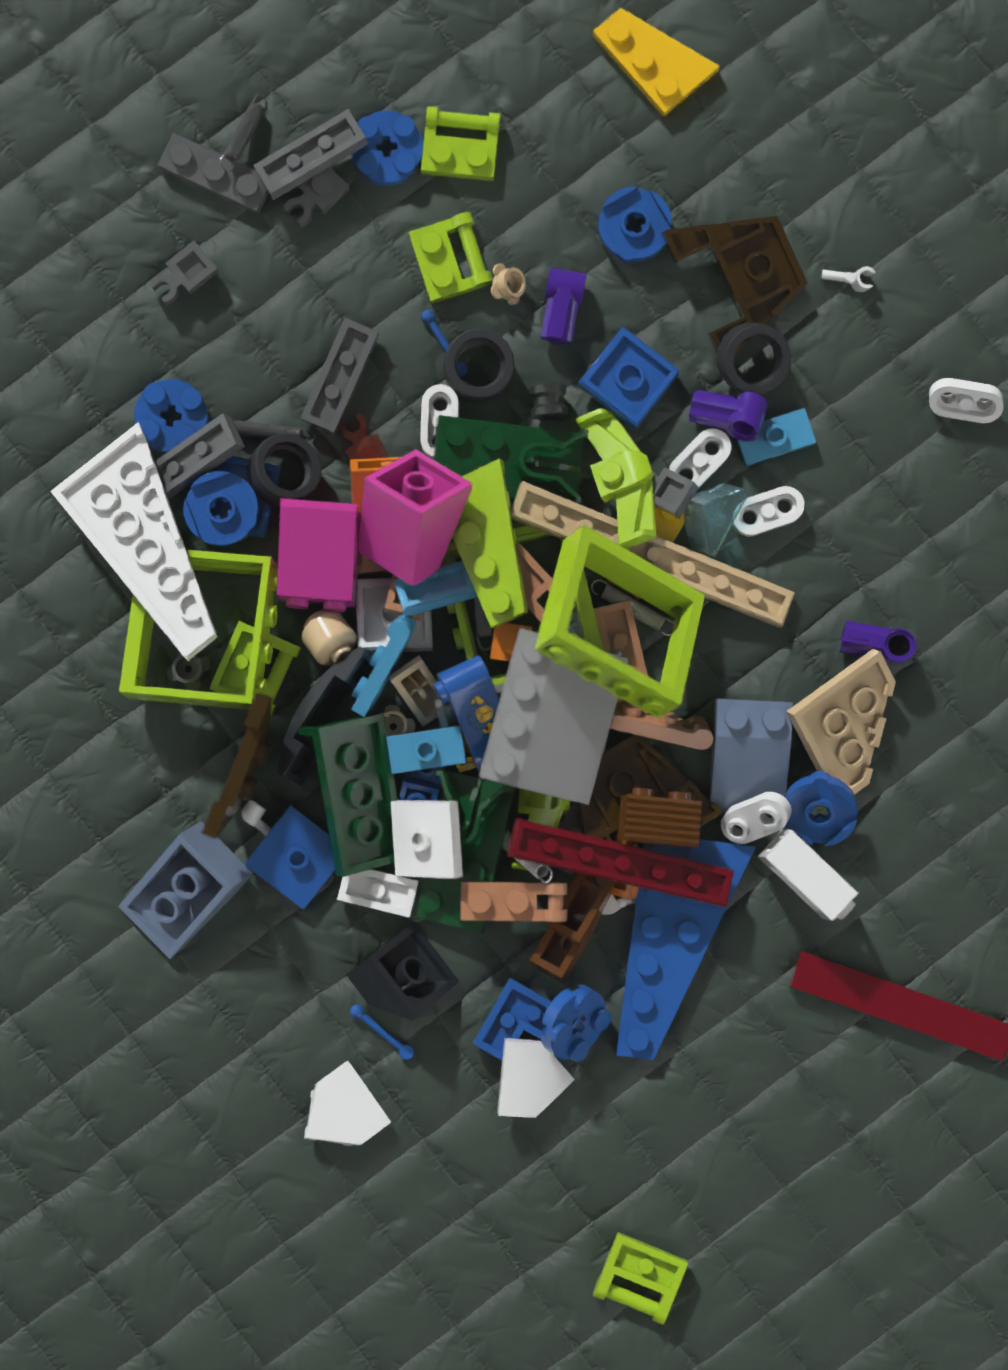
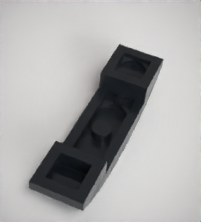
(316, 709)

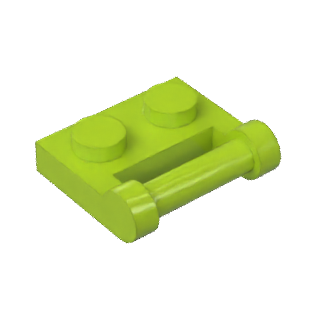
(457, 155)
(439, 262)
(234, 666)
(646, 1267)

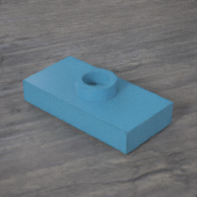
(778, 437)
(442, 588)
(426, 749)

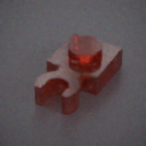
(362, 446)

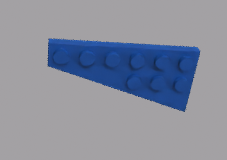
(667, 948)

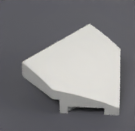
(529, 1078)
(344, 1109)

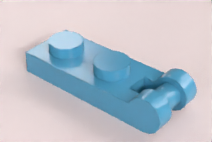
(384, 663)

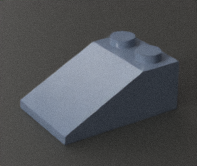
(749, 750)
(184, 889)

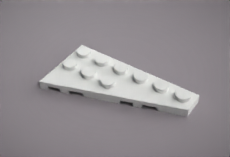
(131, 523)

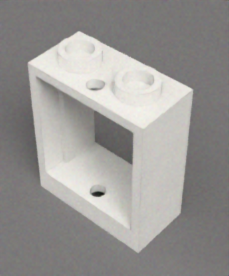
(808, 876)

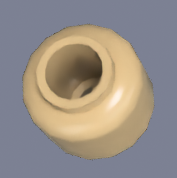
(328, 637)

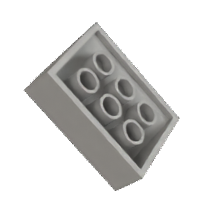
(548, 726)

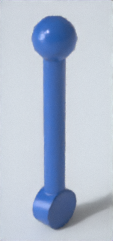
(428, 318)
(405, 1050)

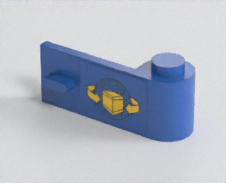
(473, 700)

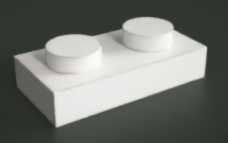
(379, 891)

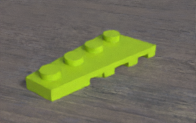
(489, 546)

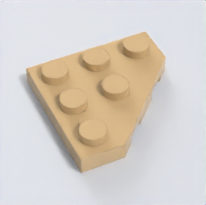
(846, 719)

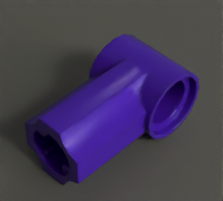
(563, 297)
(739, 414)
(861, 638)

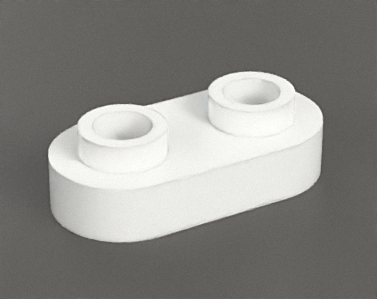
(964, 401)
(429, 414)
(698, 461)
(766, 511)
(752, 818)

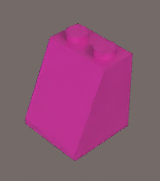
(411, 515)
(318, 554)

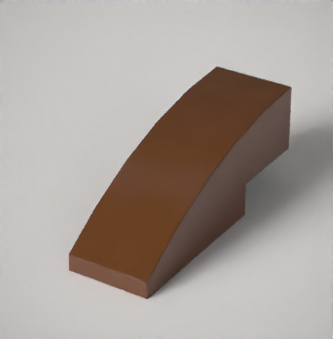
(566, 940)

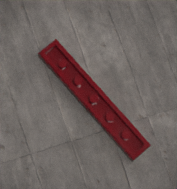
(620, 863)
(900, 1005)

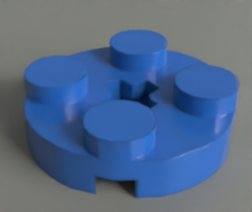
(403, 161)
(640, 204)
(158, 399)
(201, 500)
(826, 791)
(574, 1040)

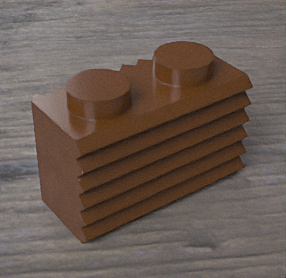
(659, 820)

